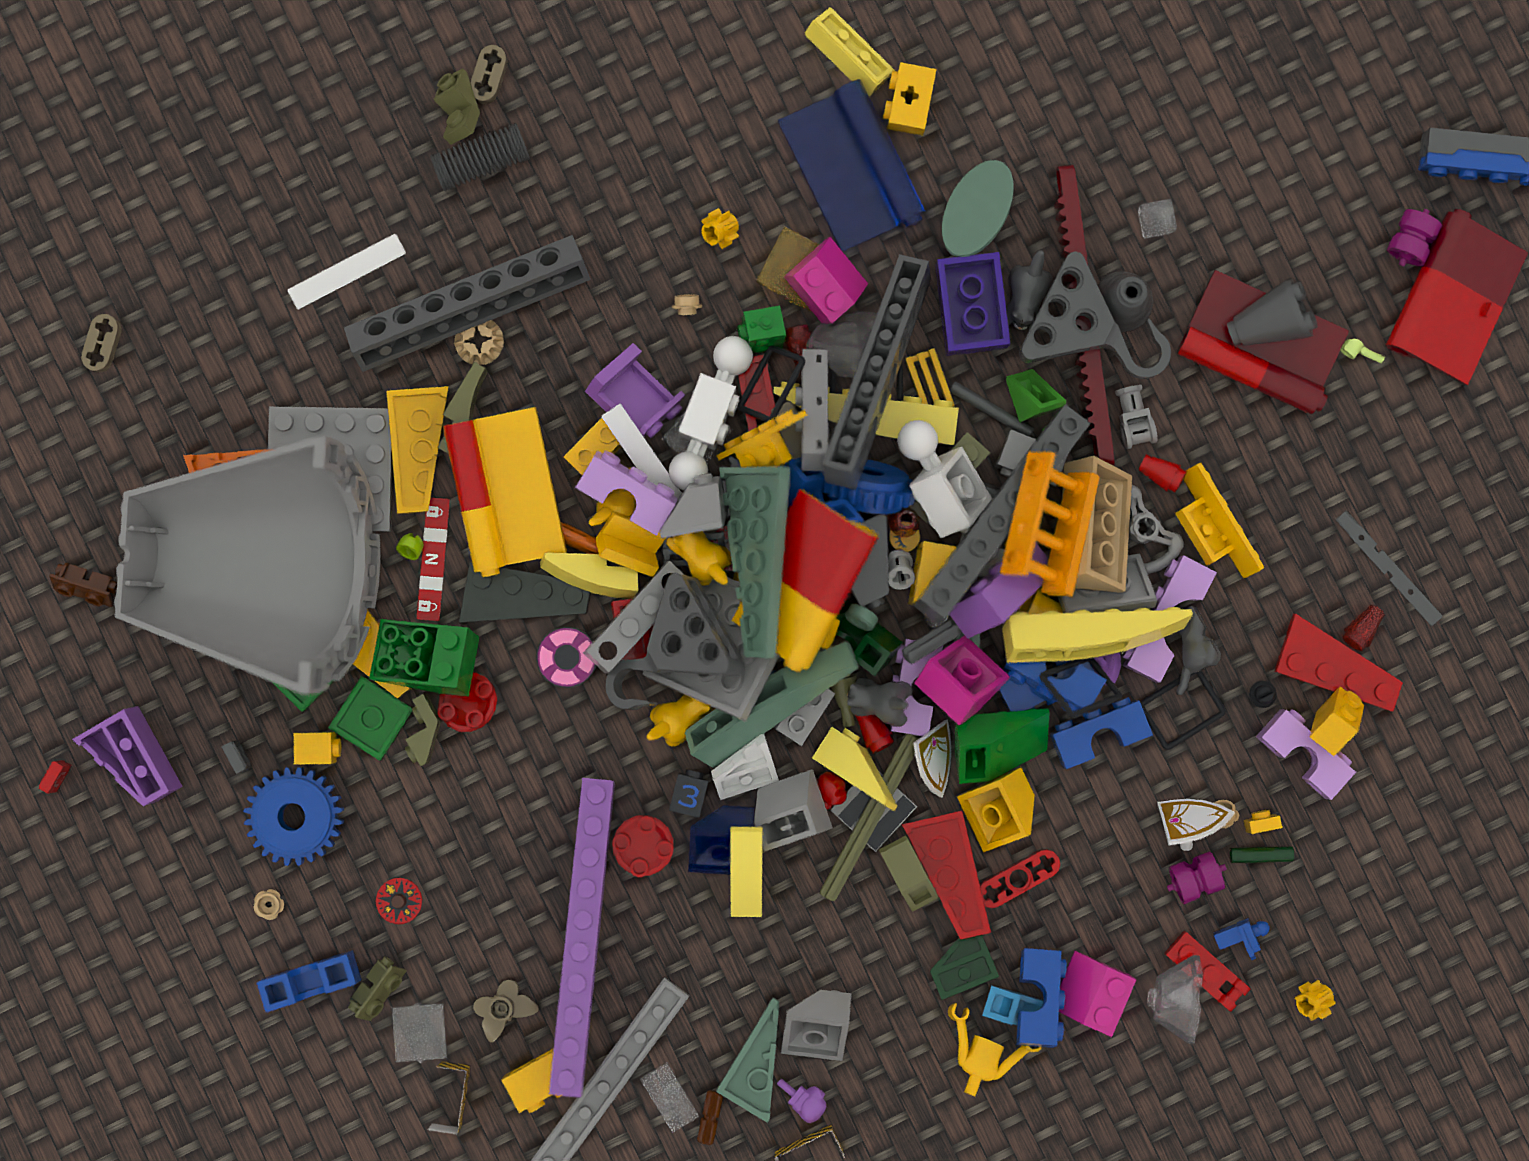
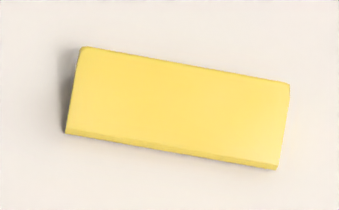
(848, 50)

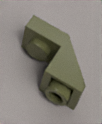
(458, 101)
(422, 743)
(908, 873)

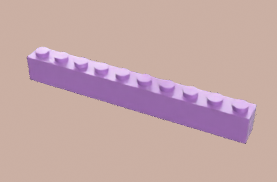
(582, 938)

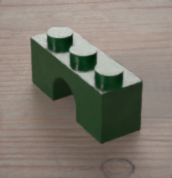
(871, 648)

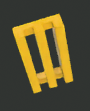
(939, 373)

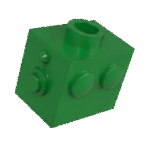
(763, 328)

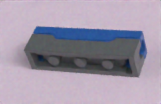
(1475, 155)

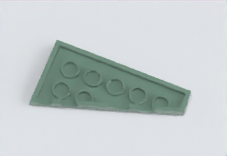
(756, 542)

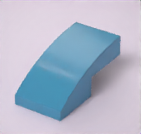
(1006, 1004)

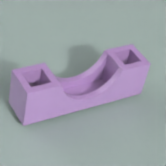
(1185, 582)

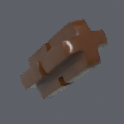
(708, 1122)

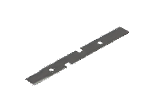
(1385, 564)

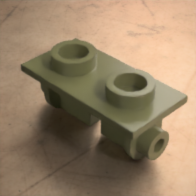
(369, 1001)

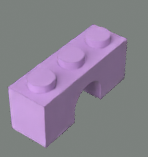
(652, 501)
(918, 715)
(1327, 772)

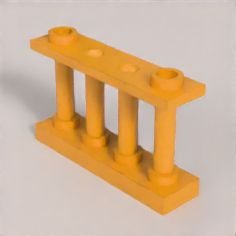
(1070, 530)

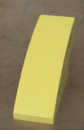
(592, 574)
(746, 871)

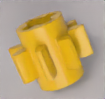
(720, 228)
(1315, 1000)

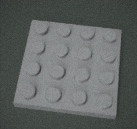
(361, 431)
(726, 693)

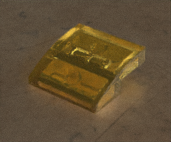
(785, 255)

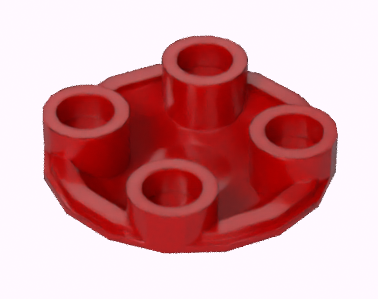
(470, 712)
(643, 845)

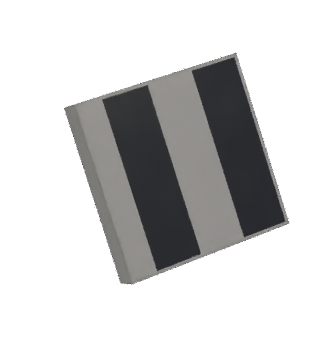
(855, 803)

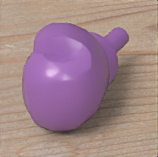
(1111, 665)
(806, 1103)

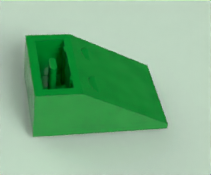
(425, 656)
(998, 743)

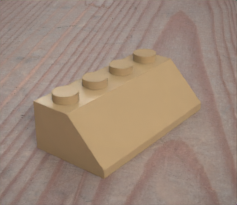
(1106, 542)

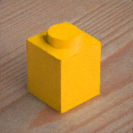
(316, 748)

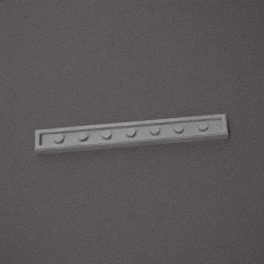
(613, 1073)

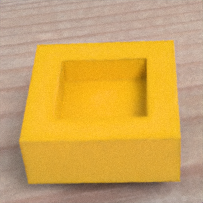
(1262, 821)

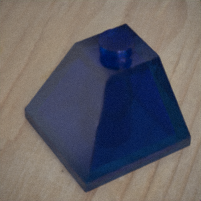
(712, 839)

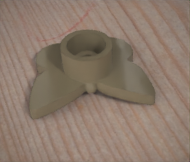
(502, 1008)

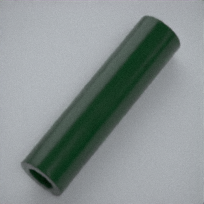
(1261, 854)

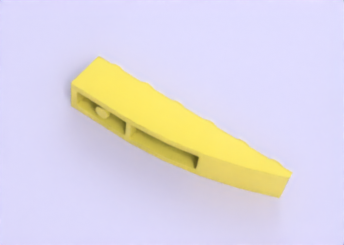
(896, 413)
(1086, 633)

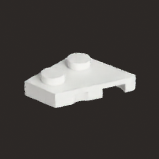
(745, 770)

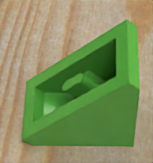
(1032, 395)

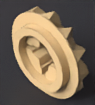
(490, 349)

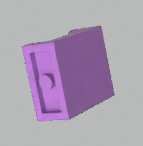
(637, 391)

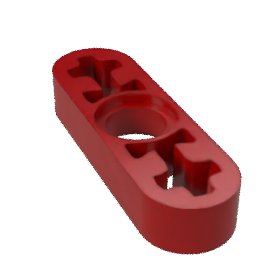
(1035, 860)

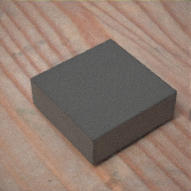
(237, 756)

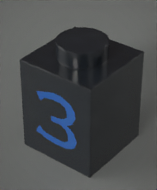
(689, 793)

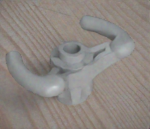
(1153, 527)

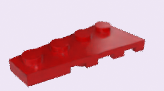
(1328, 664)
(950, 865)

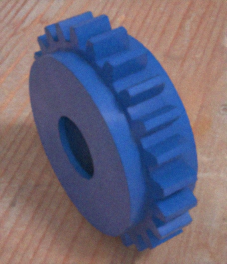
(879, 490)
(269, 822)

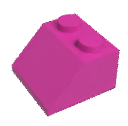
(827, 281)
(961, 679)
(1095, 993)

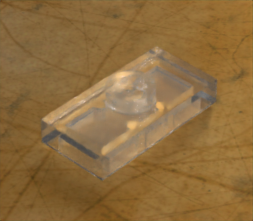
(669, 1097)

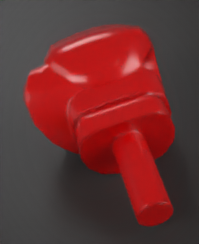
(832, 789)

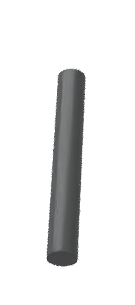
(990, 409)

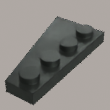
(518, 596)

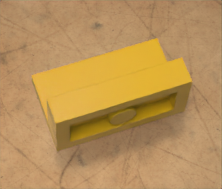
(629, 544)

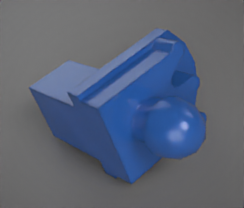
(1242, 932)

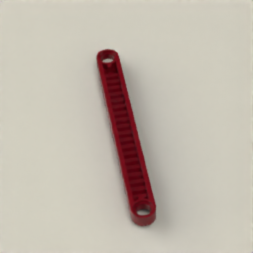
(1090, 360)

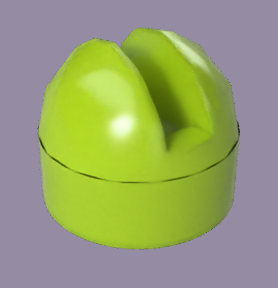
(410, 547)

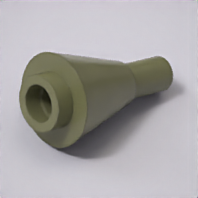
(841, 689)

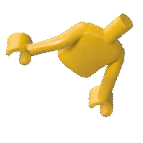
(983, 1055)

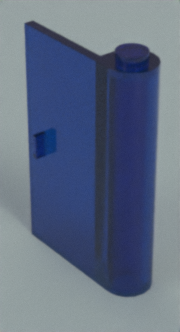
(852, 166)

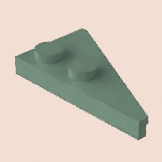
(751, 1073)

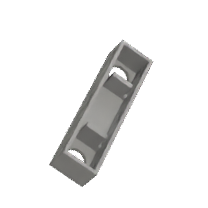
(813, 399)
(632, 621)

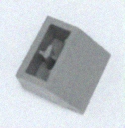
(790, 810)

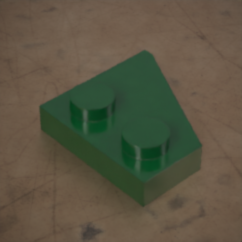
(963, 967)

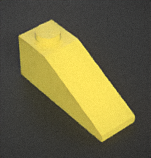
(854, 764)

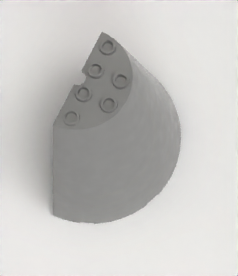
(257, 562)

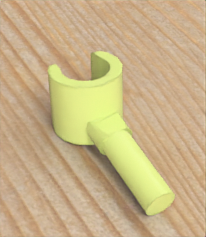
(1354, 346)

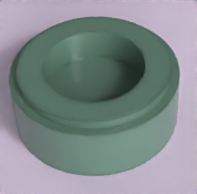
(861, 617)

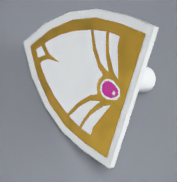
(934, 757)
(1191, 820)

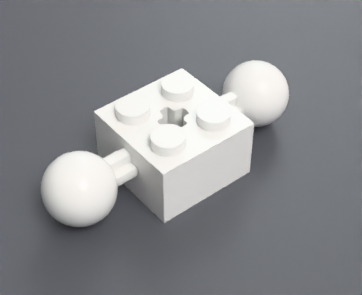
(709, 410)
(948, 483)

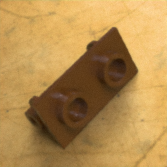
(70, 581)

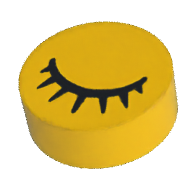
(904, 543)

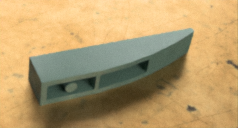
(785, 691)

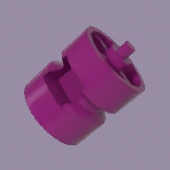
(1411, 243)
(1200, 876)

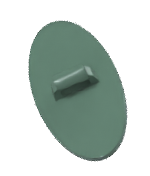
(977, 208)

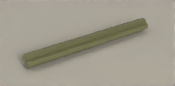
(868, 821)

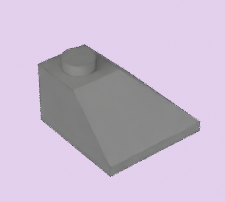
(697, 508)
(818, 1026)

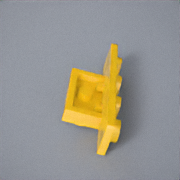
(763, 448)
(1214, 526)

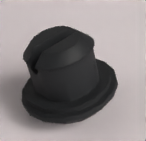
(1262, 694)

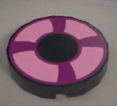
(562, 657)

